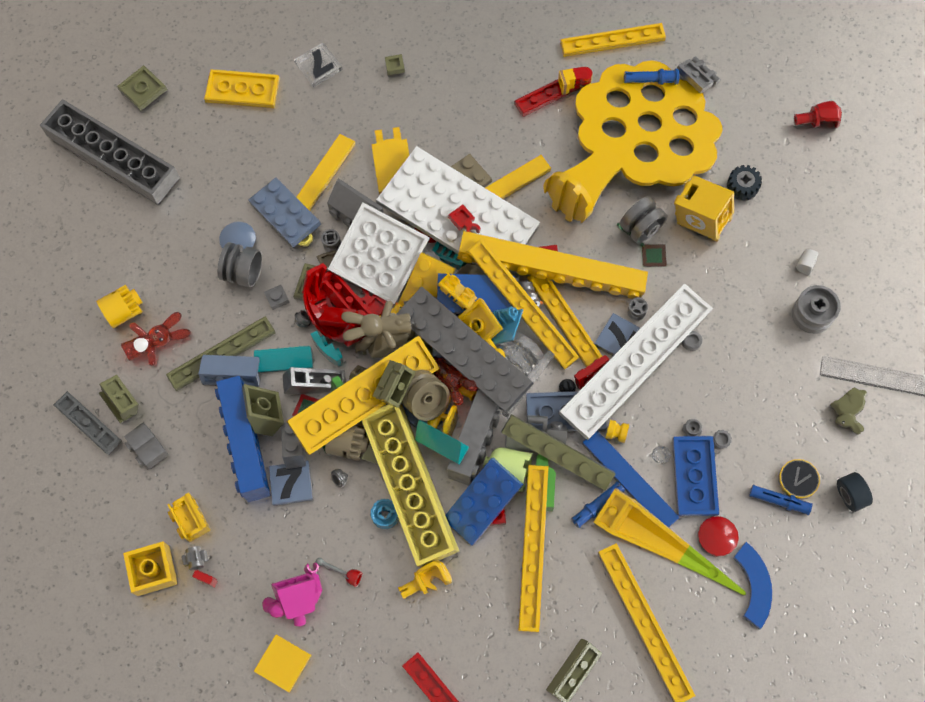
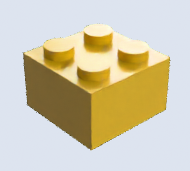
(150, 568)

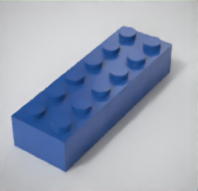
(243, 441)

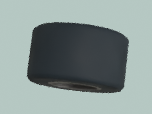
(854, 491)

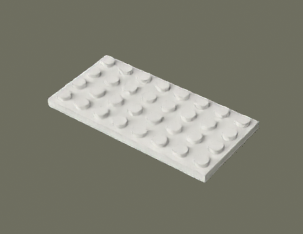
(429, 190)

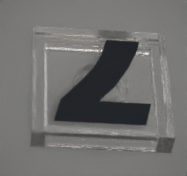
(318, 64)

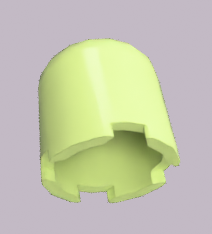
(514, 461)

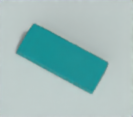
(284, 358)
(440, 442)

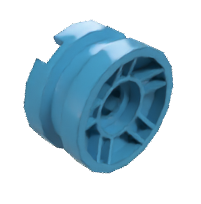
(379, 520)

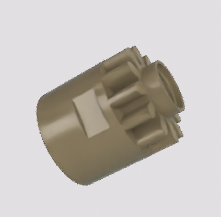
(349, 443)

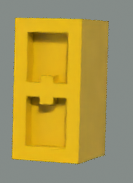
(188, 517)

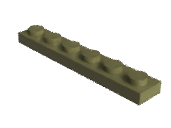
(558, 452)

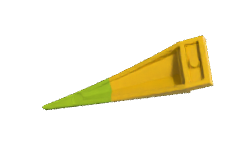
(635, 524)

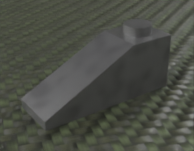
(309, 380)

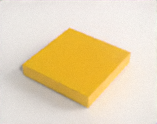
(282, 663)

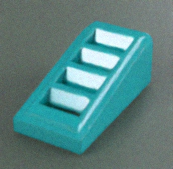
(446, 259)

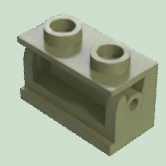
(118, 399)

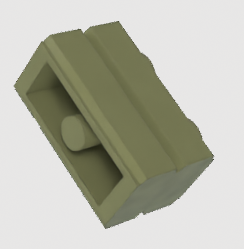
(394, 383)

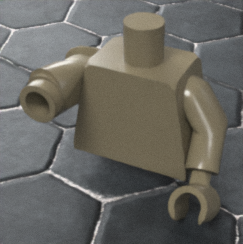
(378, 346)

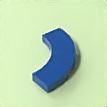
(760, 585)

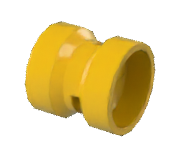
(617, 431)

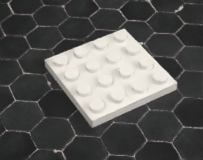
(378, 253)

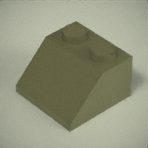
(263, 409)

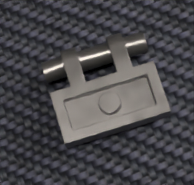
(698, 74)

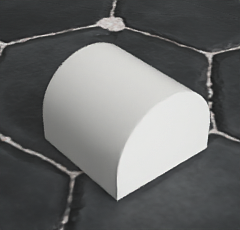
(807, 261)

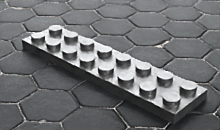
(466, 350)

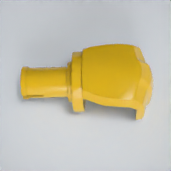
(424, 577)

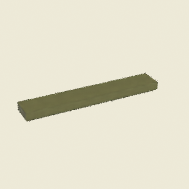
(231, 346)

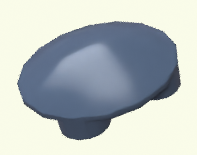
(238, 233)

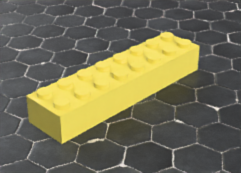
(410, 485)

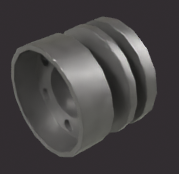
(239, 264)

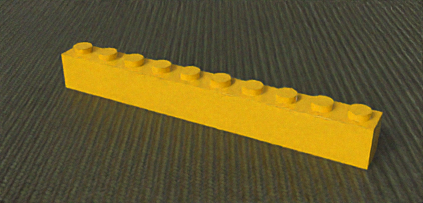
(560, 266)

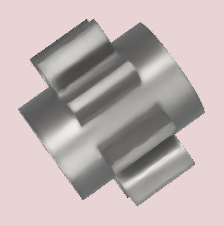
(194, 558)

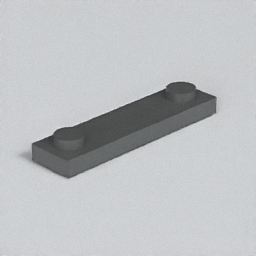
(87, 423)

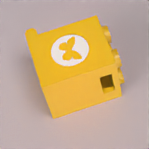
(704, 207)

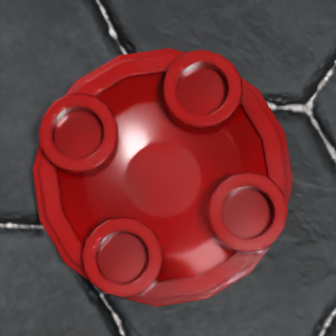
(718, 536)

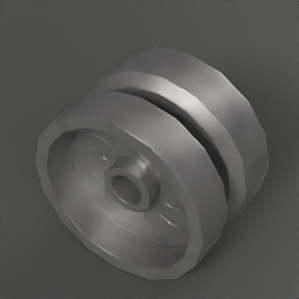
(643, 220)
(816, 309)

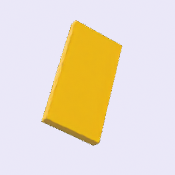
(242, 88)

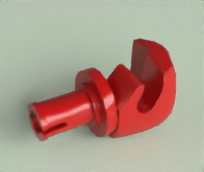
(821, 112)

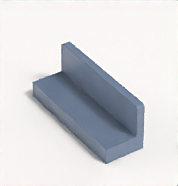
(220, 367)

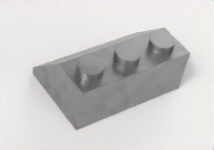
(346, 201)

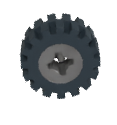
(737, 183)

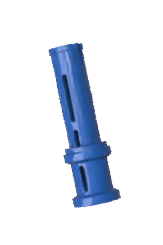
(660, 76)

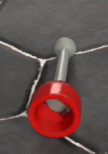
(352, 576)

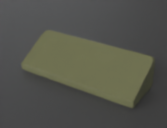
(574, 671)

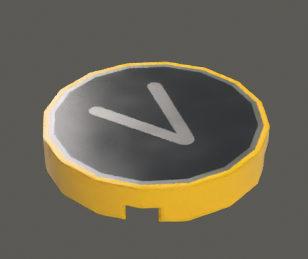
(799, 478)

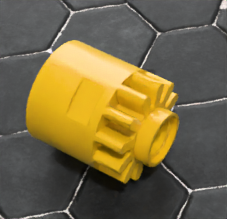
(120, 306)

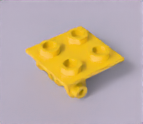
(452, 285)

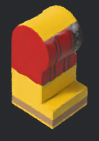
(574, 78)

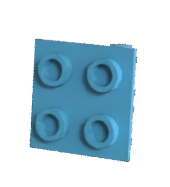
(509, 320)

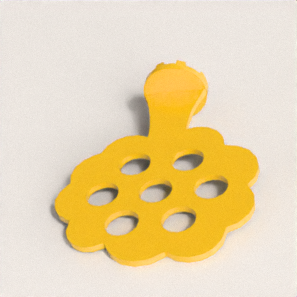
(580, 186)

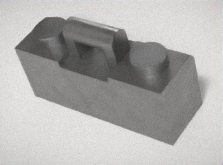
(555, 429)

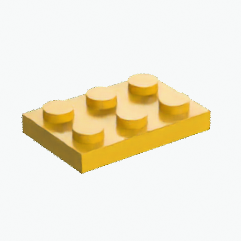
(425, 275)

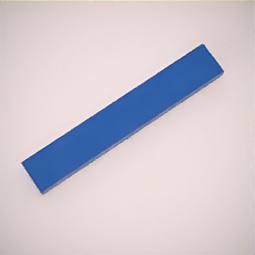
(630, 479)

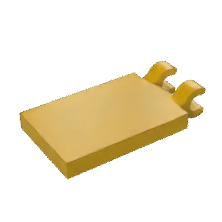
(388, 156)

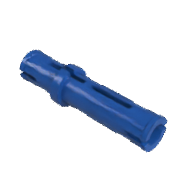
(788, 502)
(591, 510)

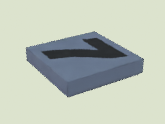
(615, 334)
(290, 484)

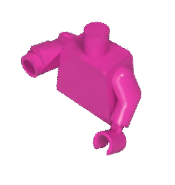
(295, 596)

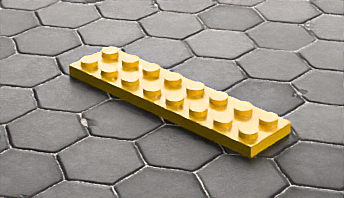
(354, 399)

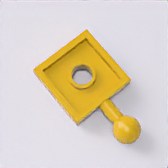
(489, 324)

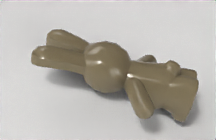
(374, 325)

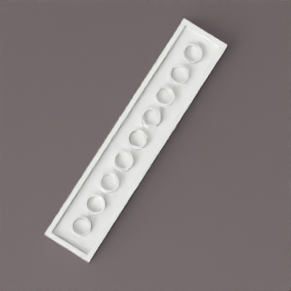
(635, 362)

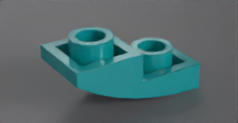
(328, 351)

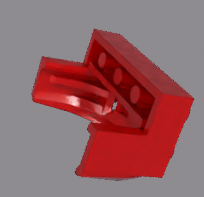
(333, 288)

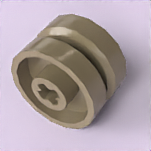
(426, 396)

